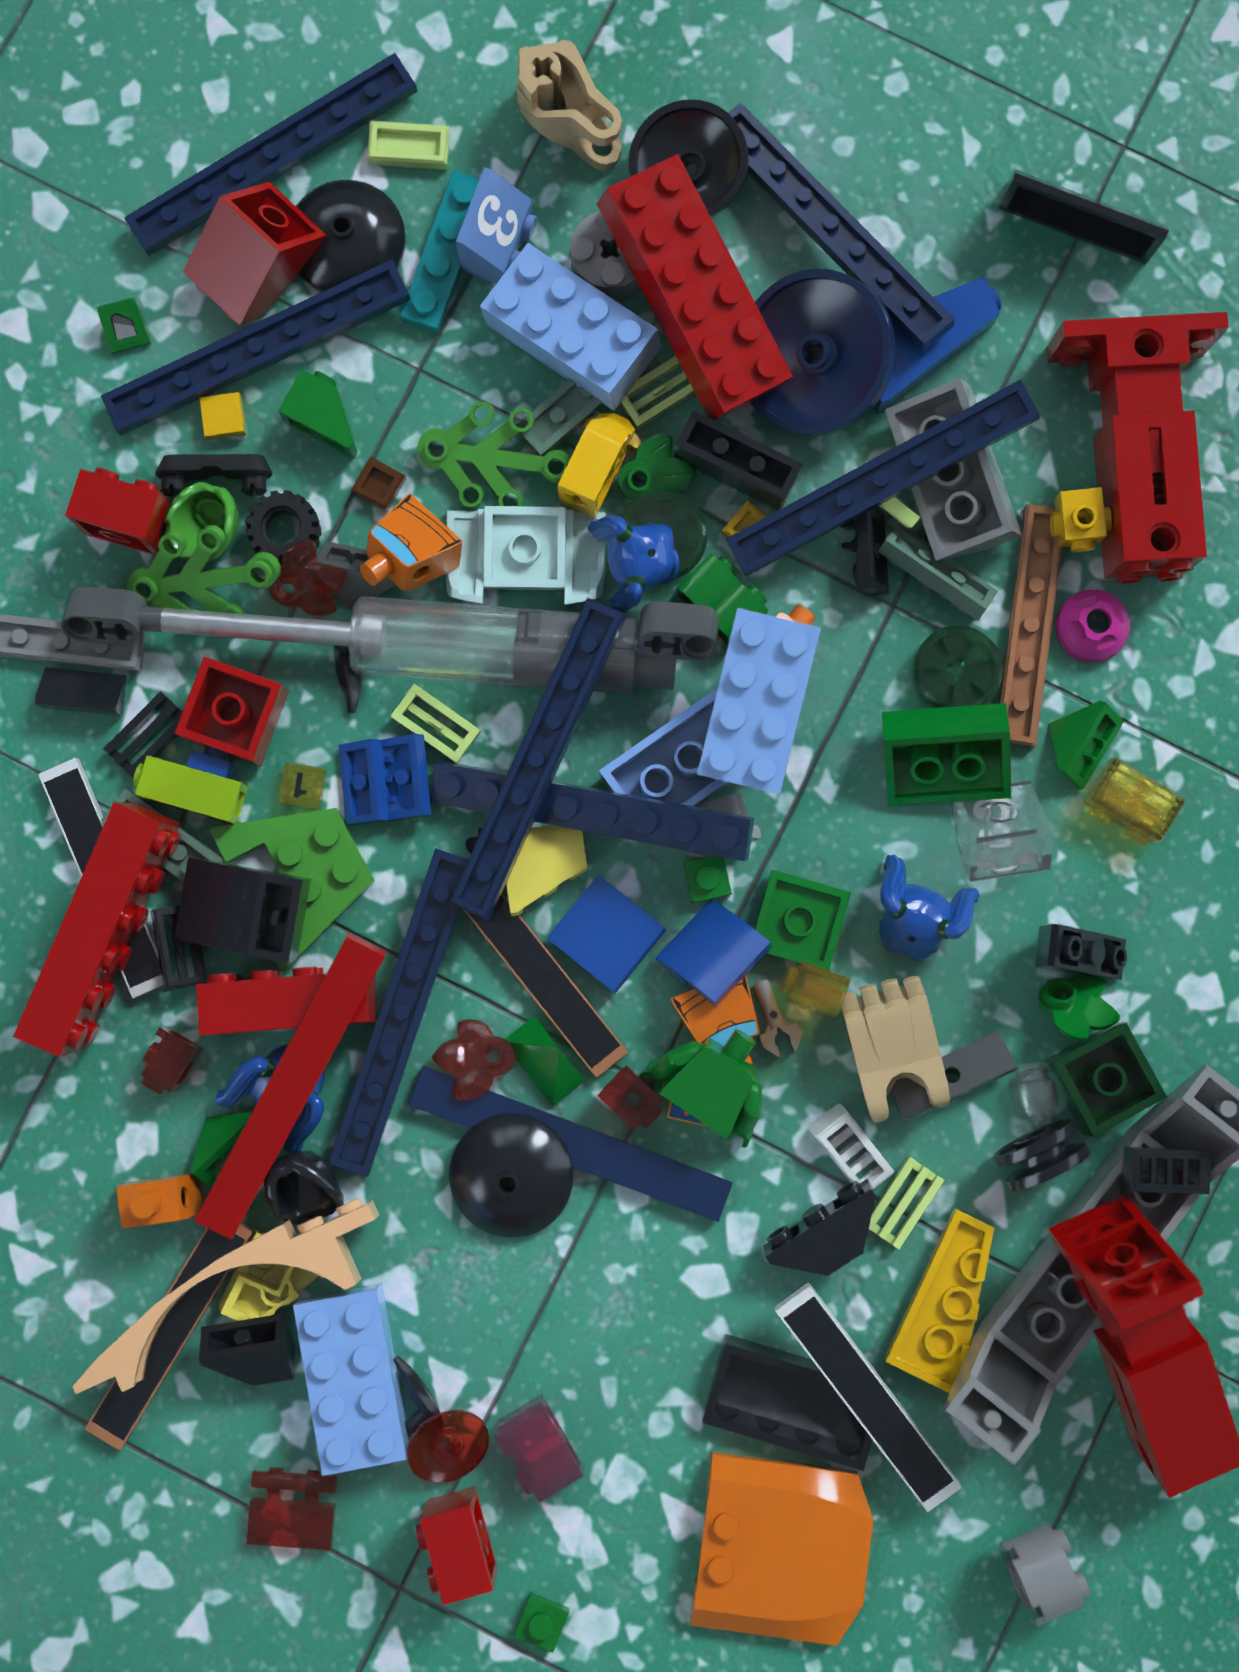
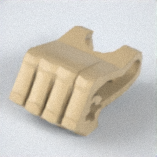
(558, 72)
(893, 1041)

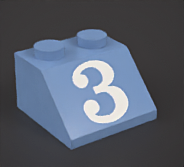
(494, 227)

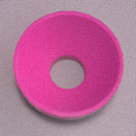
(1075, 634)

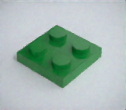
(801, 919)

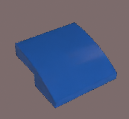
(384, 779)
(606, 934)
(714, 952)

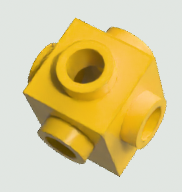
(1084, 506)

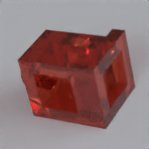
(169, 1061)
(614, 1096)

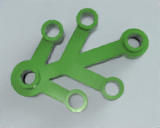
(486, 454)
(194, 580)

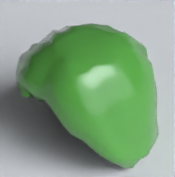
(200, 507)

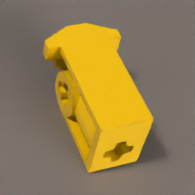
(596, 462)

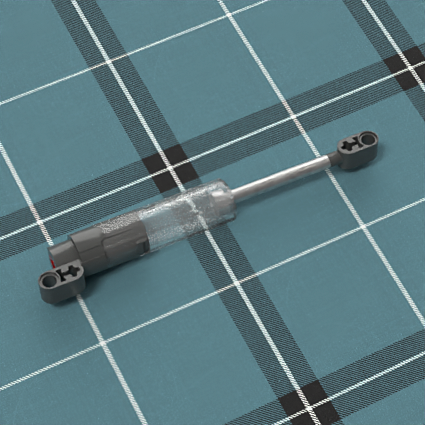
(427, 637)

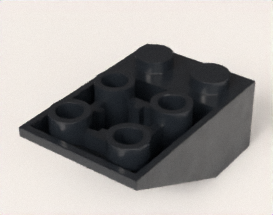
(242, 910)

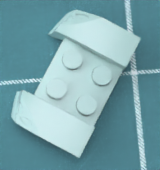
(526, 552)

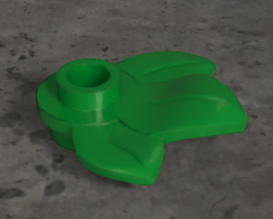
(658, 468)
(1077, 1005)

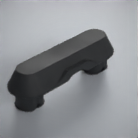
(177, 469)

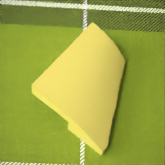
(545, 862)
(262, 1288)

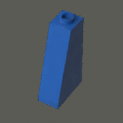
(974, 311)

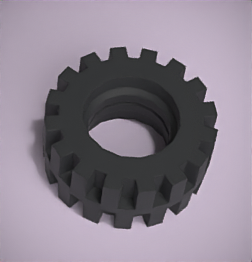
(273, 506)

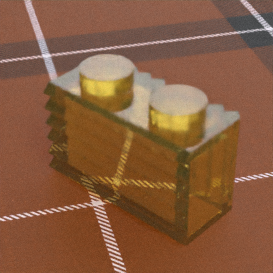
(1133, 802)
(814, 989)

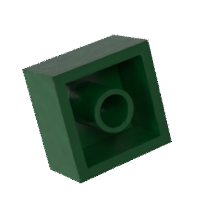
(1106, 1079)

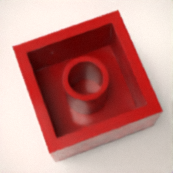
(118, 510)
(232, 711)
(458, 1546)

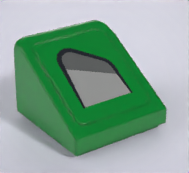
(124, 325)

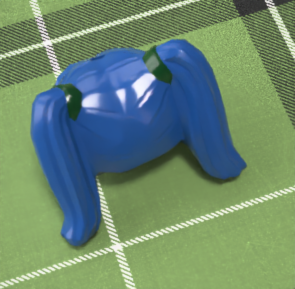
(630, 560)
(920, 913)
(252, 1079)

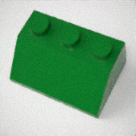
(947, 754)

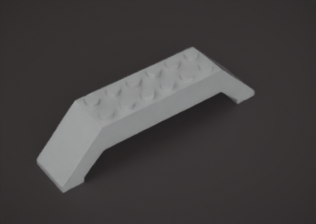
(1042, 1316)

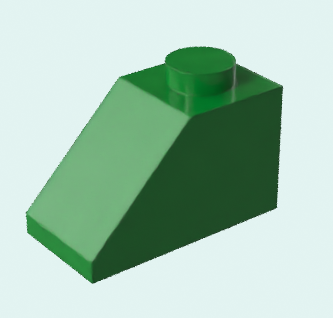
(319, 411)

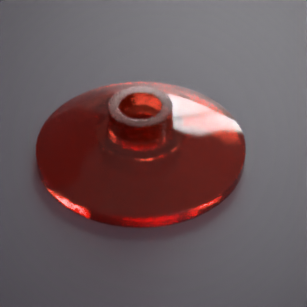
(447, 1446)

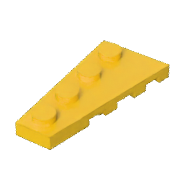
(944, 1305)

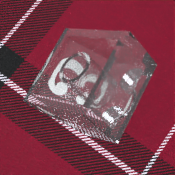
(1003, 834)

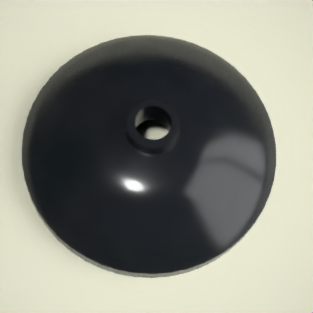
(702, 137)
(373, 235)
(516, 1149)

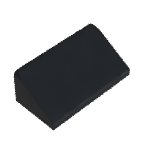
(82, 691)

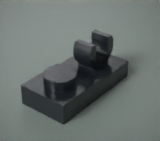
(870, 569)

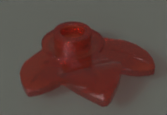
(312, 581)
(468, 1059)

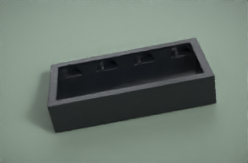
(1082, 217)
(783, 1403)

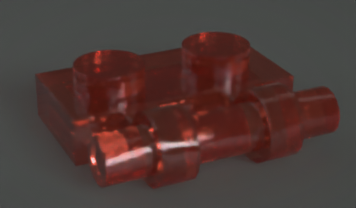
(292, 1522)

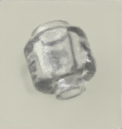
(1037, 1094)

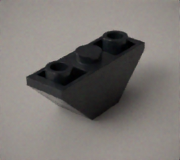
(1080, 952)
(827, 1234)

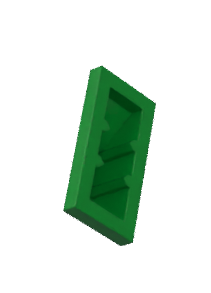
(1083, 740)
(544, 1061)
(215, 1144)

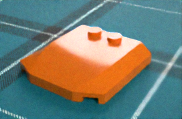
(782, 1549)

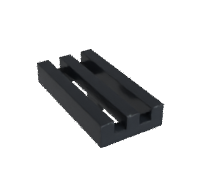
(135, 724)
(184, 981)

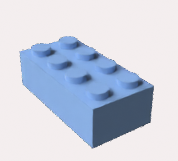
(571, 326)
(759, 701)
(668, 761)
(352, 1379)

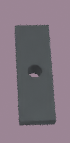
(973, 1064)

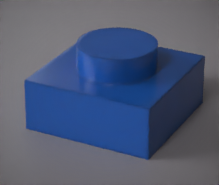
(212, 762)

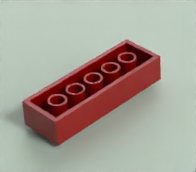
(693, 287)
(98, 929)

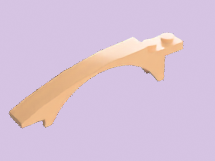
(315, 1249)

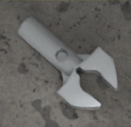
(774, 1020)

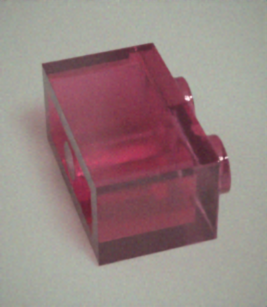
(539, 1449)

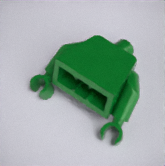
(712, 1083)

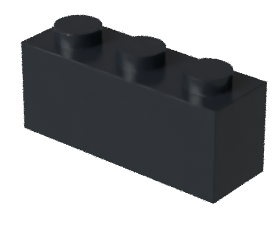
(737, 460)

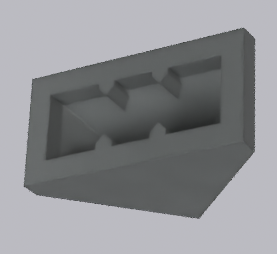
(350, 559)

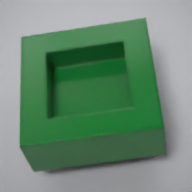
(707, 879)
(541, 1622)

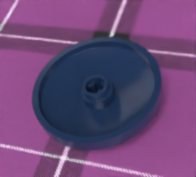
(835, 347)

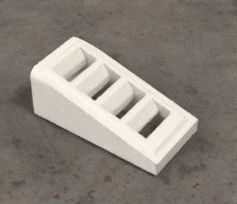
(829, 1124)

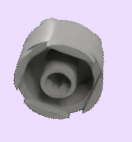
(587, 248)
(1044, 1573)

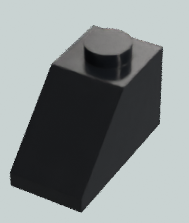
(250, 1349)

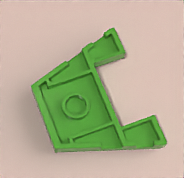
(310, 847)

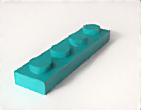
(440, 263)

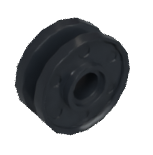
(1042, 1154)

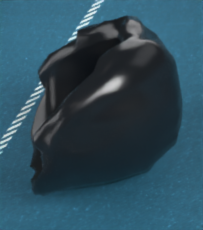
(302, 1187)

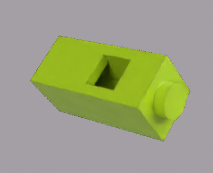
(190, 789)

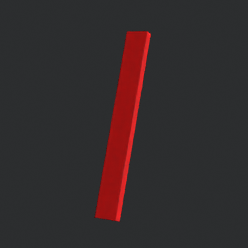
(290, 1085)

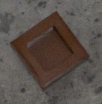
(378, 484)

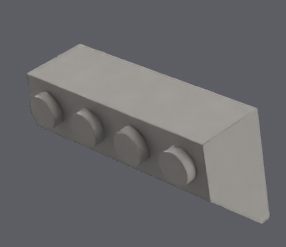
(967, 503)

